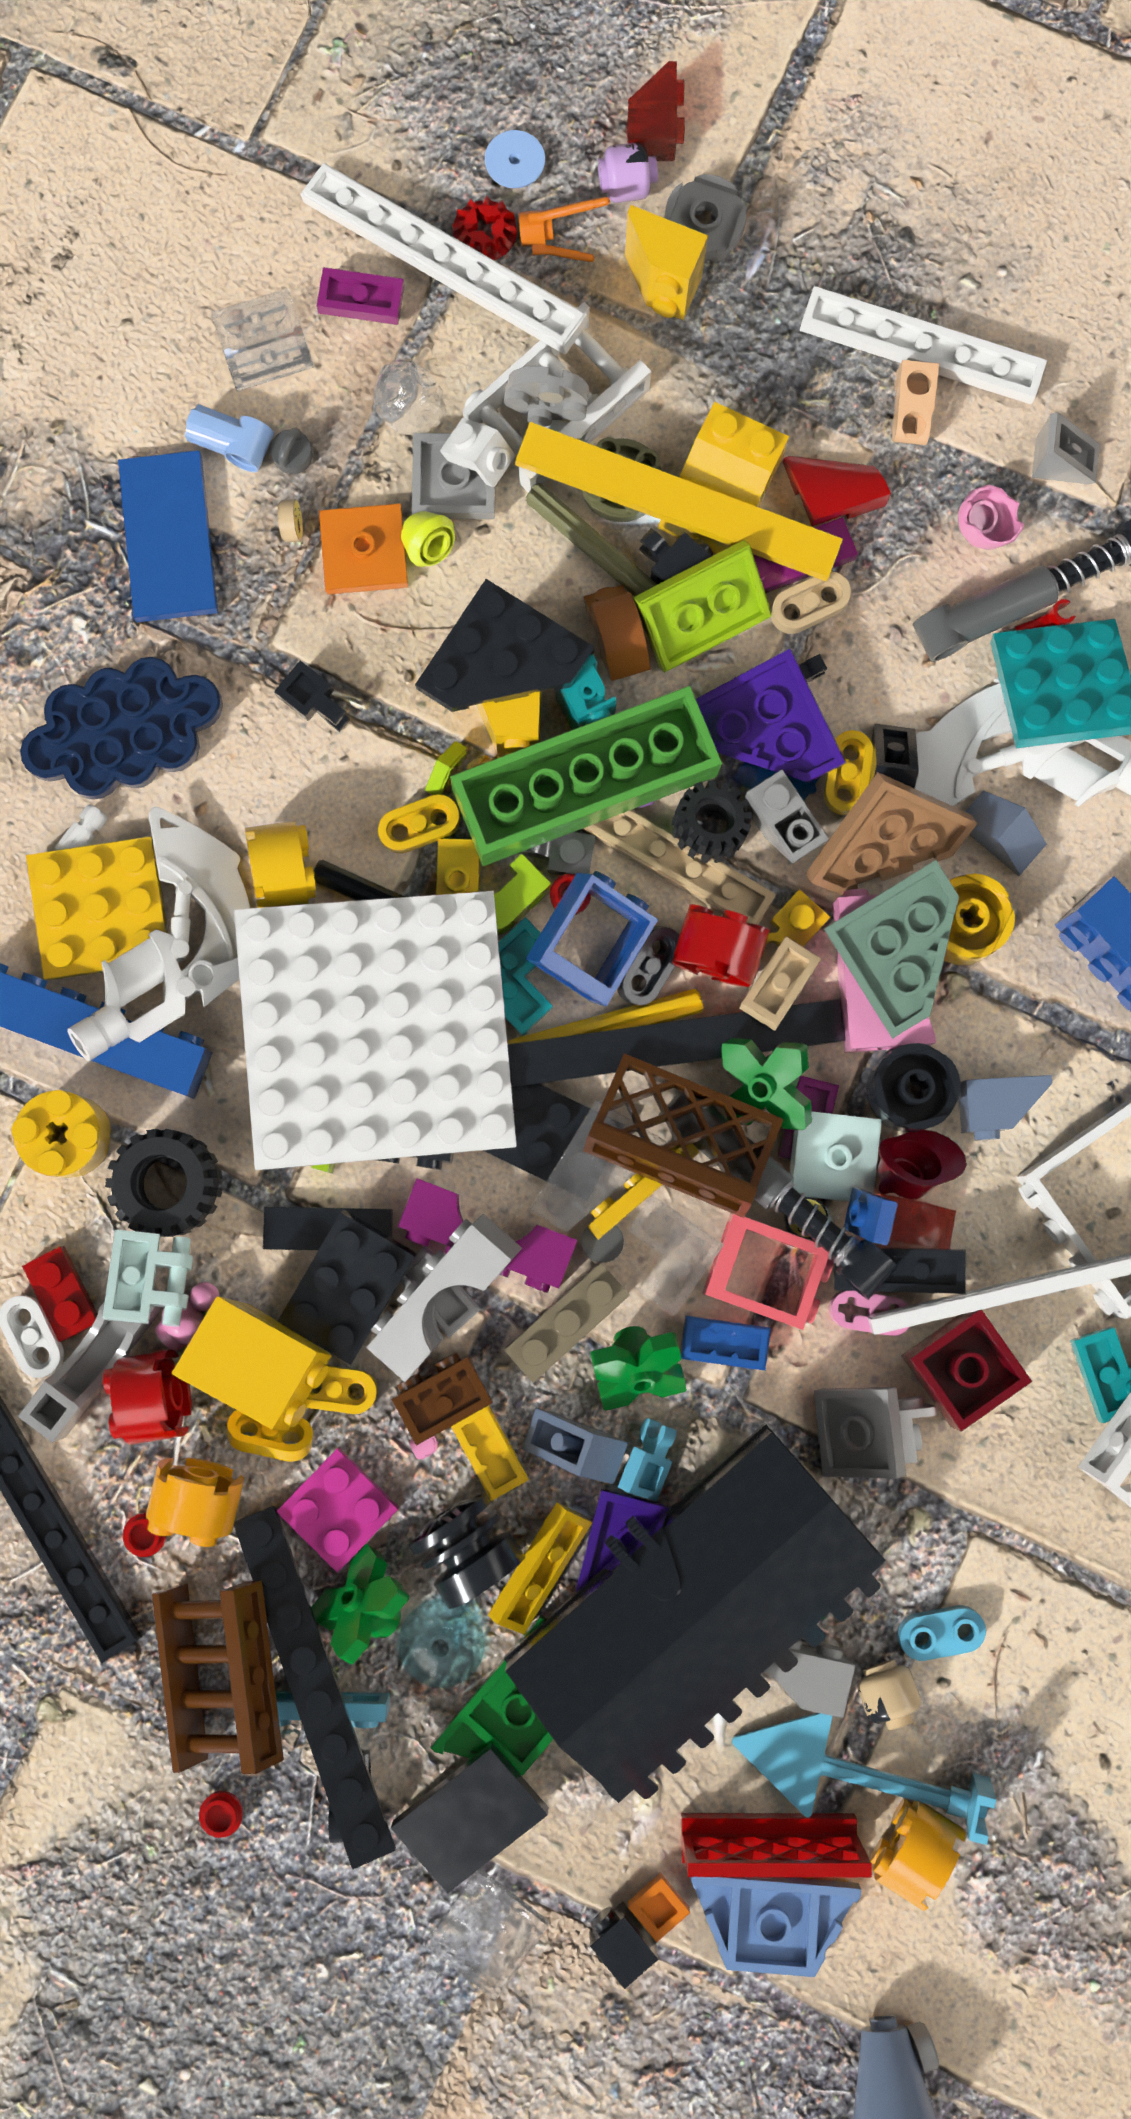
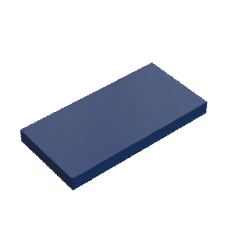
(167, 536)

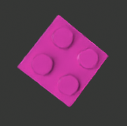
(338, 1509)

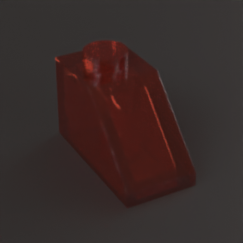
(922, 1224)

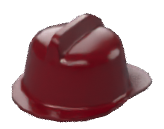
(918, 1163)

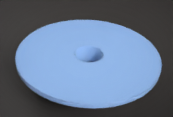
(514, 159)

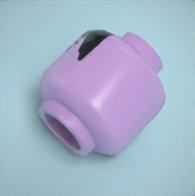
(627, 172)

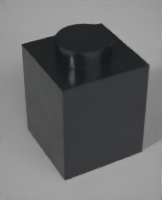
(622, 1944)

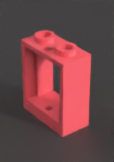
(724, 1261)

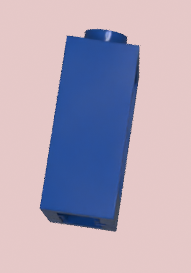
(639, 926)

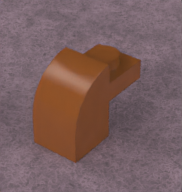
(618, 632)

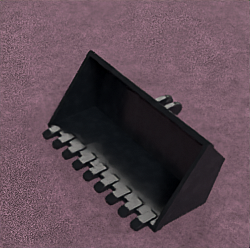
(692, 1616)

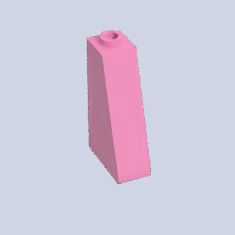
(860, 1022)

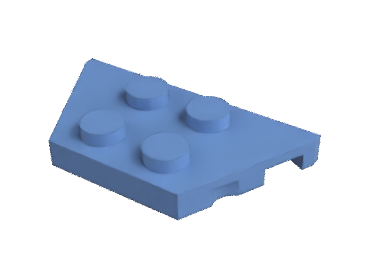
(774, 1921)

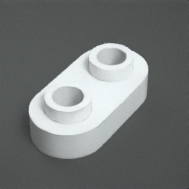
(29, 1338)

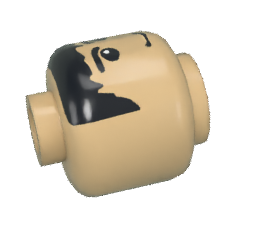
(889, 1694)

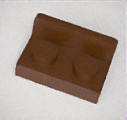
(440, 1398)

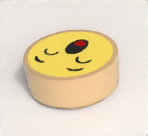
(290, 520)

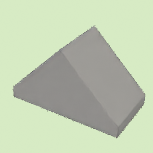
(1065, 452)

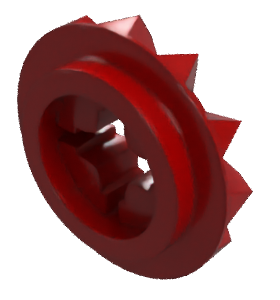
(503, 227)

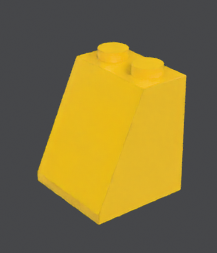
(513, 722)
(253, 1364)

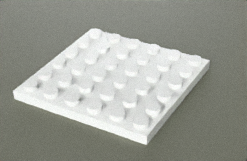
(374, 1029)

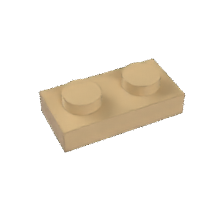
(780, 983)

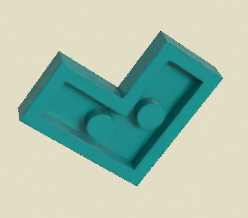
(522, 1001)
(1103, 1371)

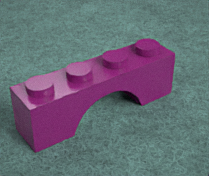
(436, 1214)

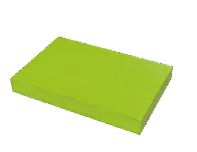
(703, 606)

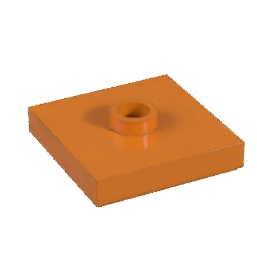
(363, 549)

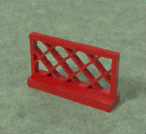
(773, 1845)

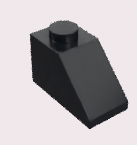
(895, 753)

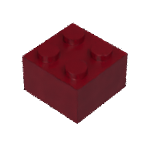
(966, 1369)

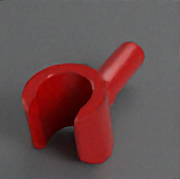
(1050, 618)

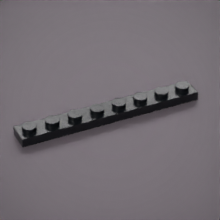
(315, 1689)

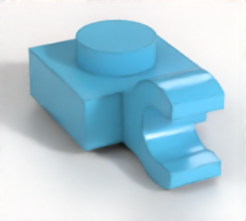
(648, 1466)

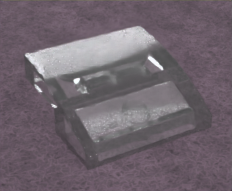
(262, 339)

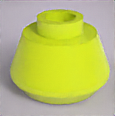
(427, 538)

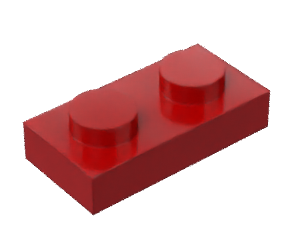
(61, 1293)

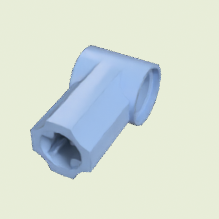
(239, 440)

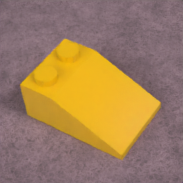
(733, 459)

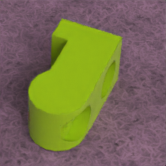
(519, 894)

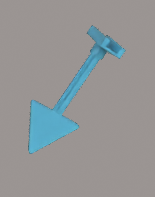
(795, 1759)

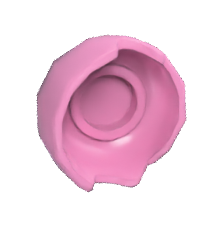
(989, 518)

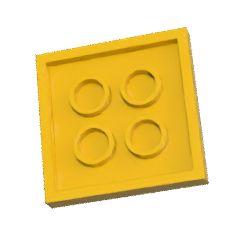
(94, 904)

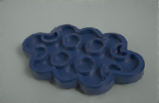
(121, 728)

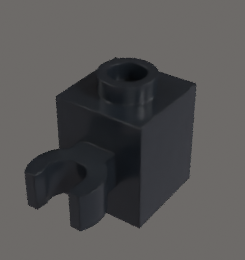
(675, 558)

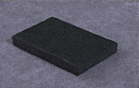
(469, 1817)

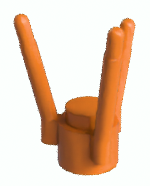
(537, 227)

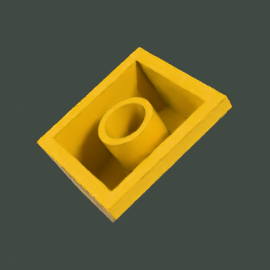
(664, 261)

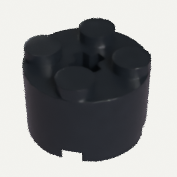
(921, 1065)

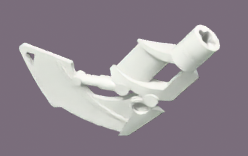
(951, 747)
(200, 870)

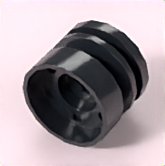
(467, 1550)

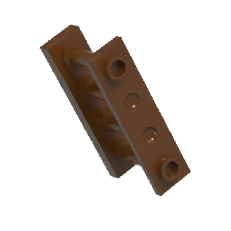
(250, 1677)

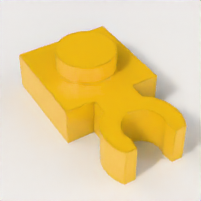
(797, 920)

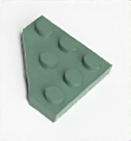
(899, 946)

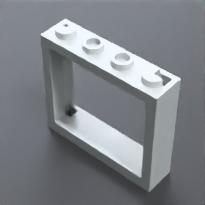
(1057, 1224)

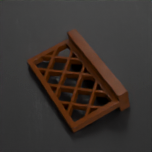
(677, 1169)

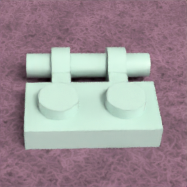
(133, 1274)

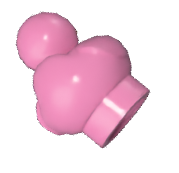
(200, 1301)

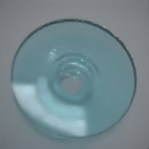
(433, 1622)

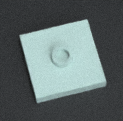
(835, 1156)

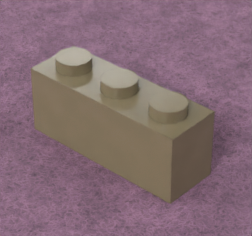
(566, 1322)

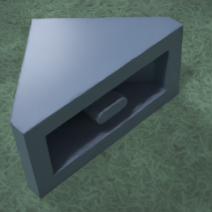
(1006, 831)

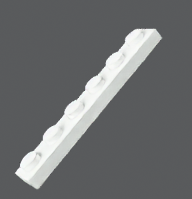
(912, 339)

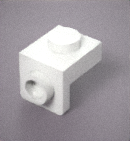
(479, 449)

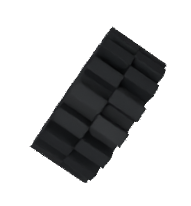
(718, 801)

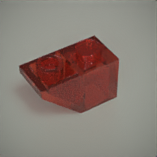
(653, 114)

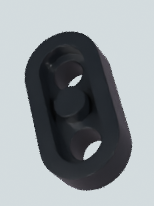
(650, 967)

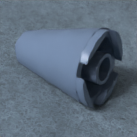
(889, 2074)

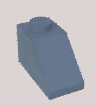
(998, 1103)
(574, 1446)

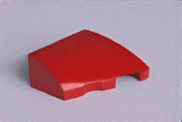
(836, 488)

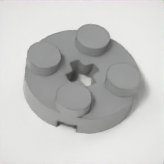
(718, 197)
(546, 396)

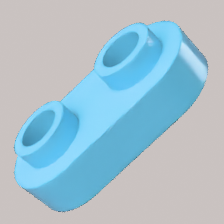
(943, 1632)

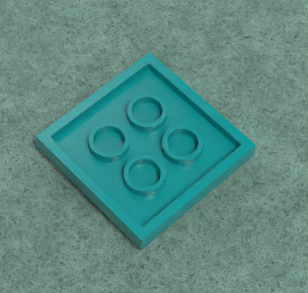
(1064, 682)

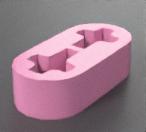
(860, 1322)

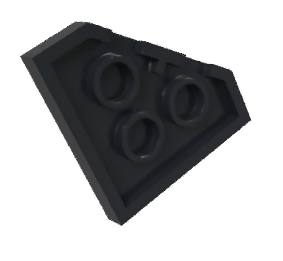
(502, 653)

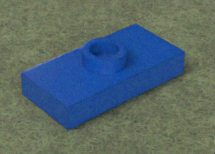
(870, 1216)
(725, 1343)

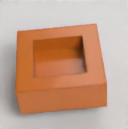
(658, 1907)

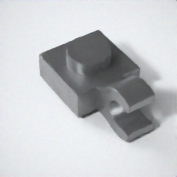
(565, 854)

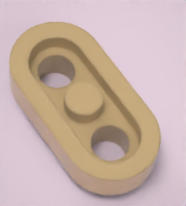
(808, 603)

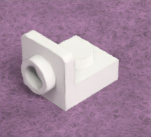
(911, 1436)

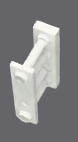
(624, 390)

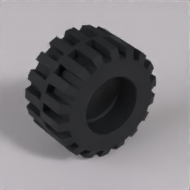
(129, 1176)

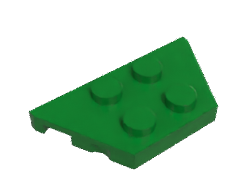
(497, 1716)

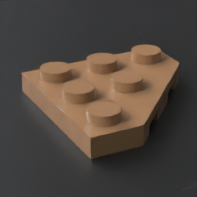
(887, 835)

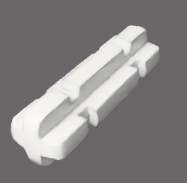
(81, 833)

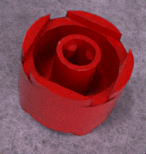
(720, 946)
(147, 1398)

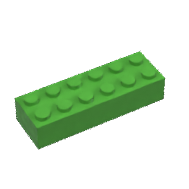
(586, 775)

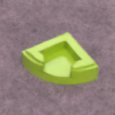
(443, 767)

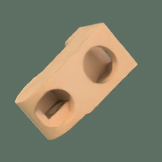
(914, 401)

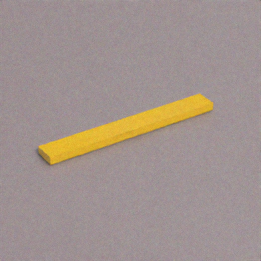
(677, 501)

